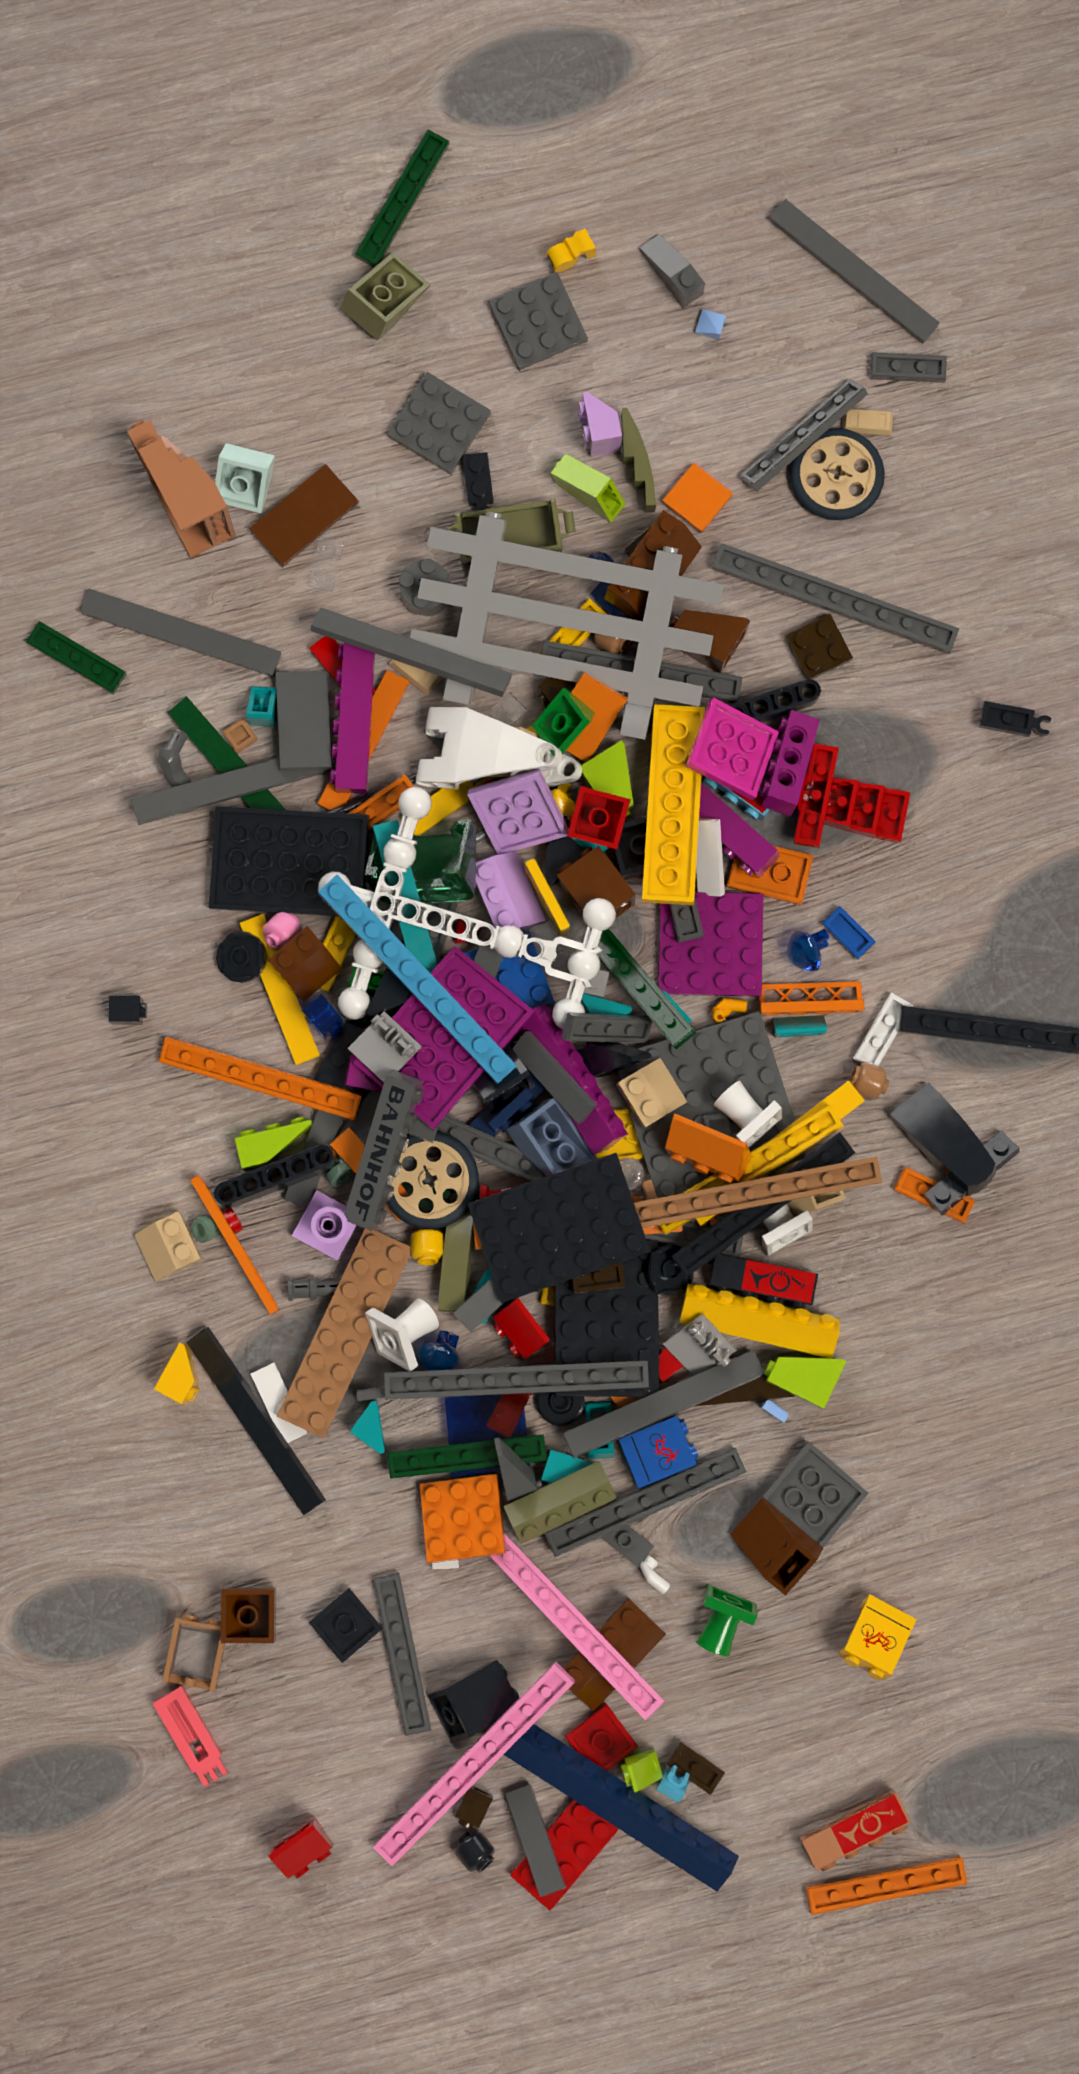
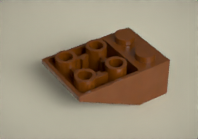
(776, 1545)

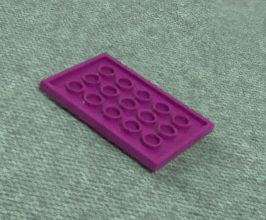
(441, 1060)

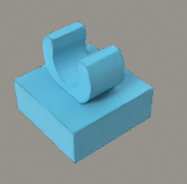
(673, 1784)

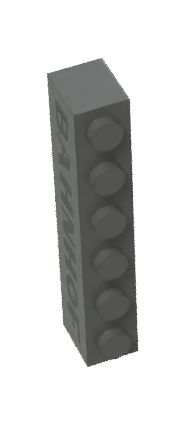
(383, 1150)

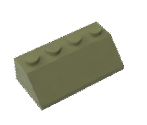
(560, 1502)

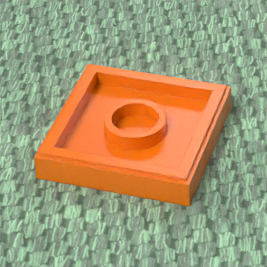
(697, 498)

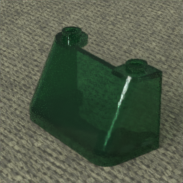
(442, 865)

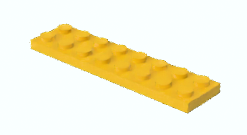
(672, 807)

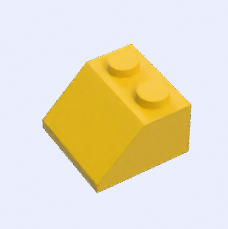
(180, 1377)

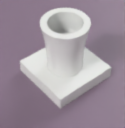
(747, 1113)
(785, 1229)
(395, 1336)

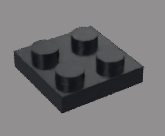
(345, 1625)

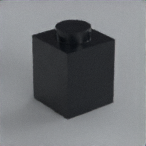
(127, 1010)

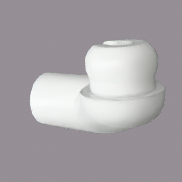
(651, 1576)

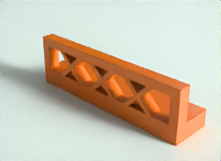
(814, 1006)

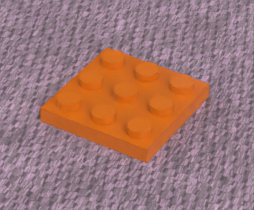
(462, 1518)

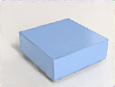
(774, 1410)

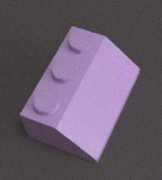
(507, 892)

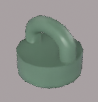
(339, 1174)
(204, 1229)

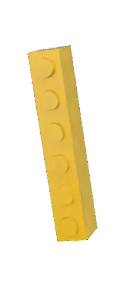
(762, 1320)

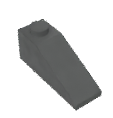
(673, 270)
(516, 1474)

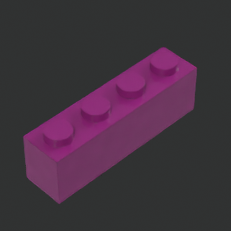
(737, 836)

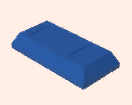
(848, 932)

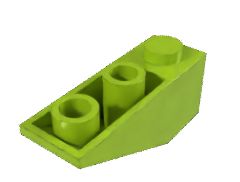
(265, 1146)
(641, 1770)

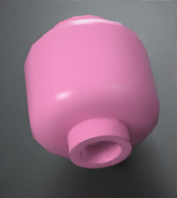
(281, 929)

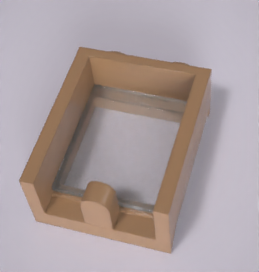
(195, 1653)

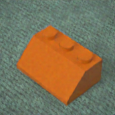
(707, 1150)

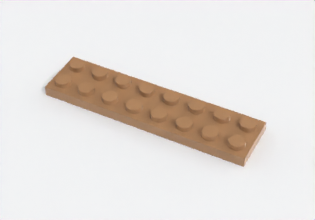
(344, 1332)

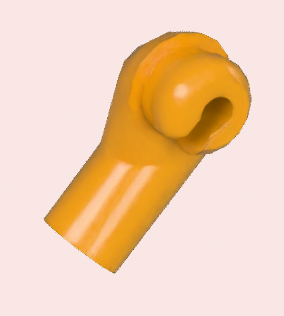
(726, 1007)

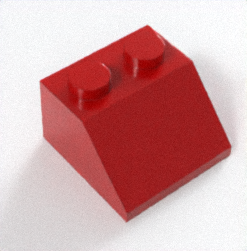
(599, 817)
(520, 1329)
(301, 1849)

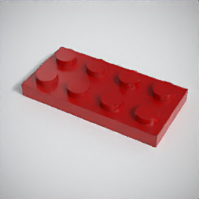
(576, 1840)

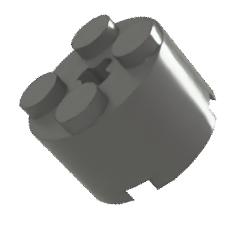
(410, 584)

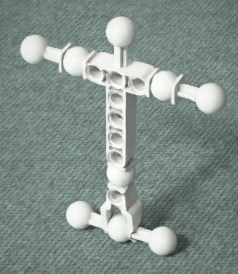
(506, 940)

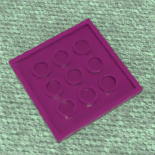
(725, 959)

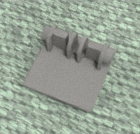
(384, 1046)
(700, 1346)

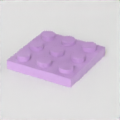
(518, 812)

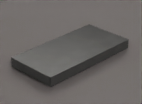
(303, 720)

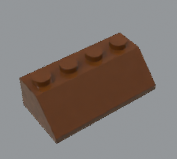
(664, 532)
(631, 1635)

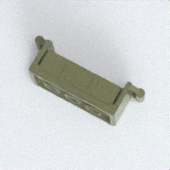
(526, 525)

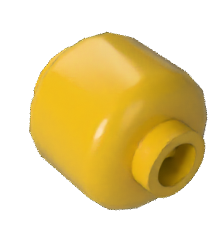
(427, 1246)

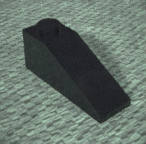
(610, 1057)

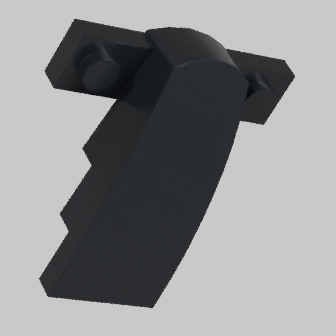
(951, 1147)

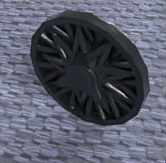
(559, 1410)

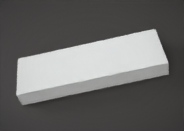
(709, 858)
(881, 1032)
(273, 1394)

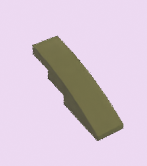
(636, 454)
(456, 1264)

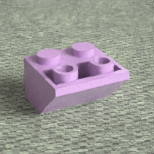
(601, 428)

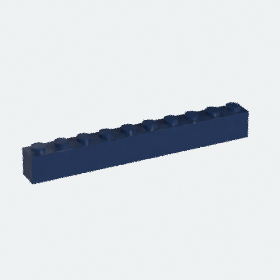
(623, 1807)

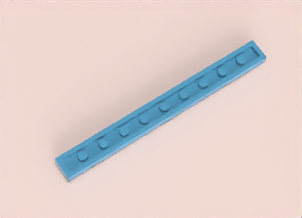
(417, 979)

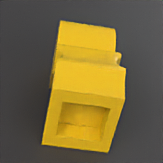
(567, 253)

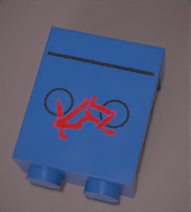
(658, 1451)

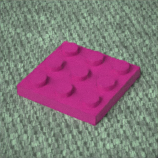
(732, 748)

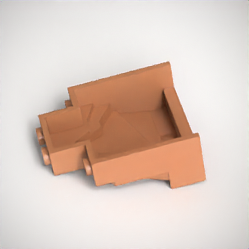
(183, 490)

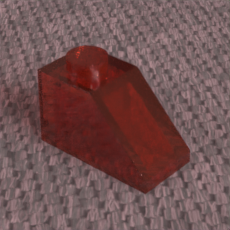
(508, 1413)

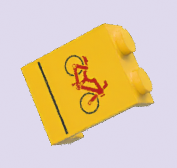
(877, 1638)

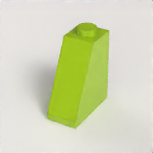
(589, 487)
(609, 773)
(806, 1377)

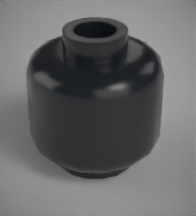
(475, 1851)

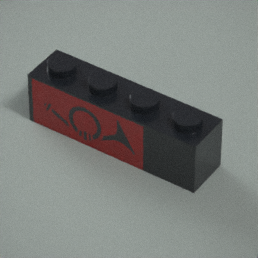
(763, 1279)

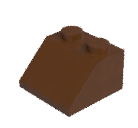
(305, 964)
(248, 1615)

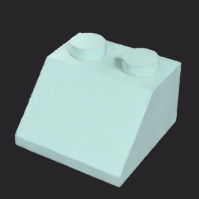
(244, 477)

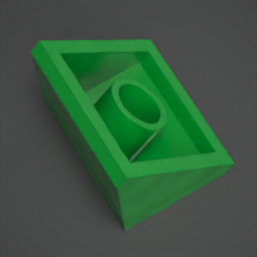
(563, 720)

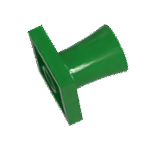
(724, 1619)

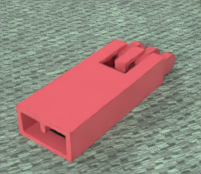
(187, 1725)

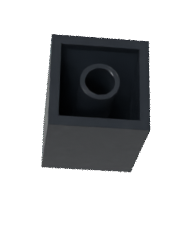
(499, 1095)
(473, 1701)

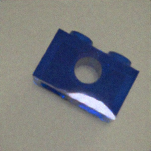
(323, 1018)

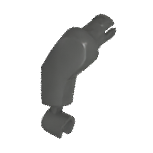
(170, 761)

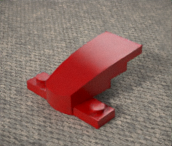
(846, 803)

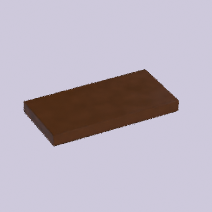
(304, 515)

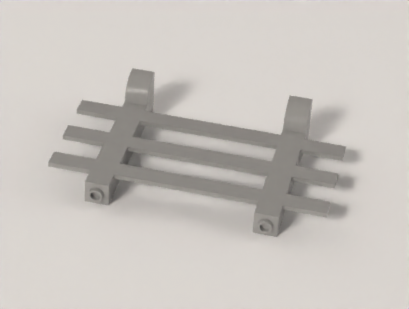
(652, 633)

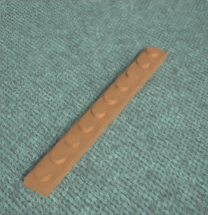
(759, 1192)

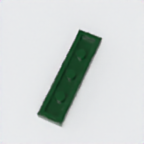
(76, 657)

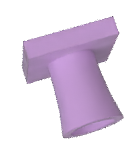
(311, 1229)

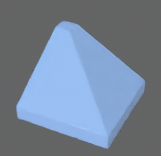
(710, 324)

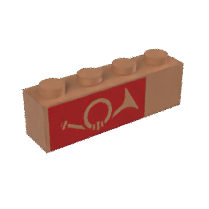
(855, 1830)

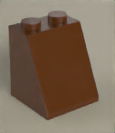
(727, 633)
(595, 878)

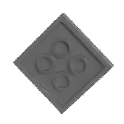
(538, 321)
(439, 423)
(815, 1494)

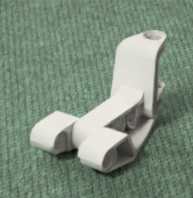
(485, 747)

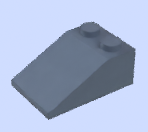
(550, 1138)

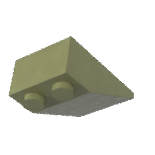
(384, 295)

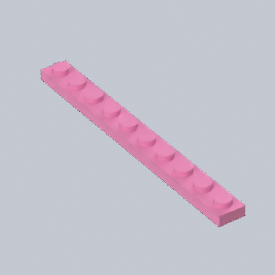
(579, 1630)
(473, 1763)

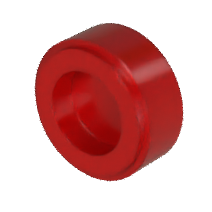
(233, 1220)

